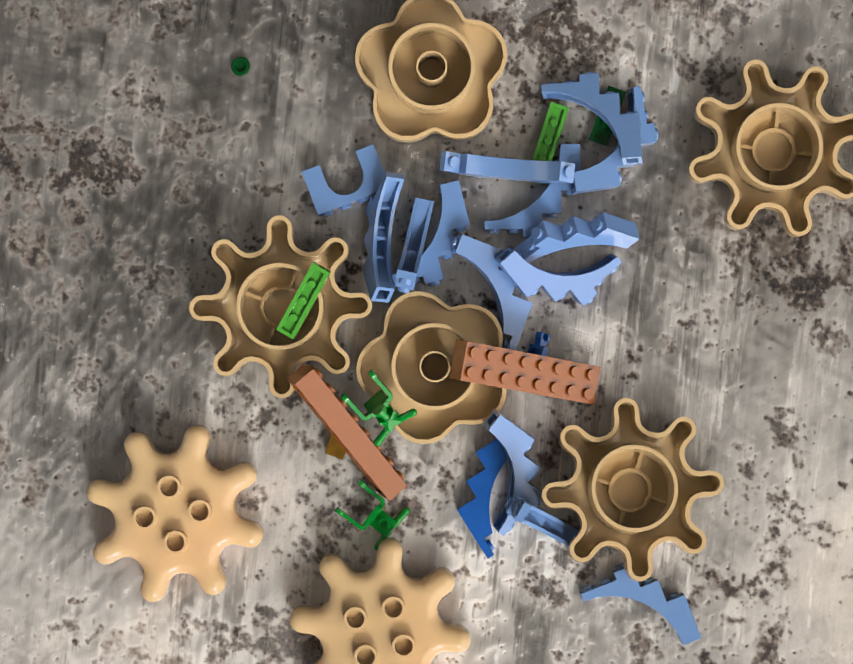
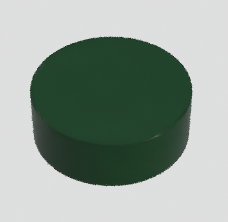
(240, 66)

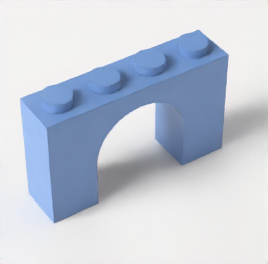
(327, 201)

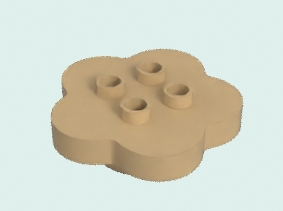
(431, 71)
(416, 363)

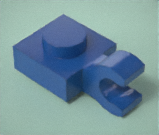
(538, 347)

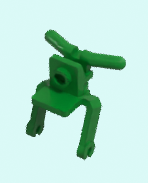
(380, 408)
(378, 518)

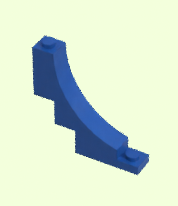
(476, 511)

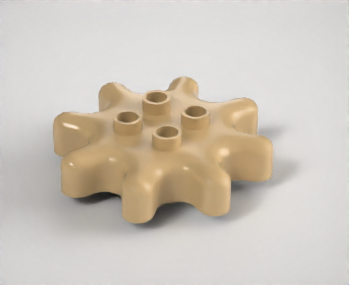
(774, 148)
(259, 293)
(632, 489)
(175, 513)
(381, 613)

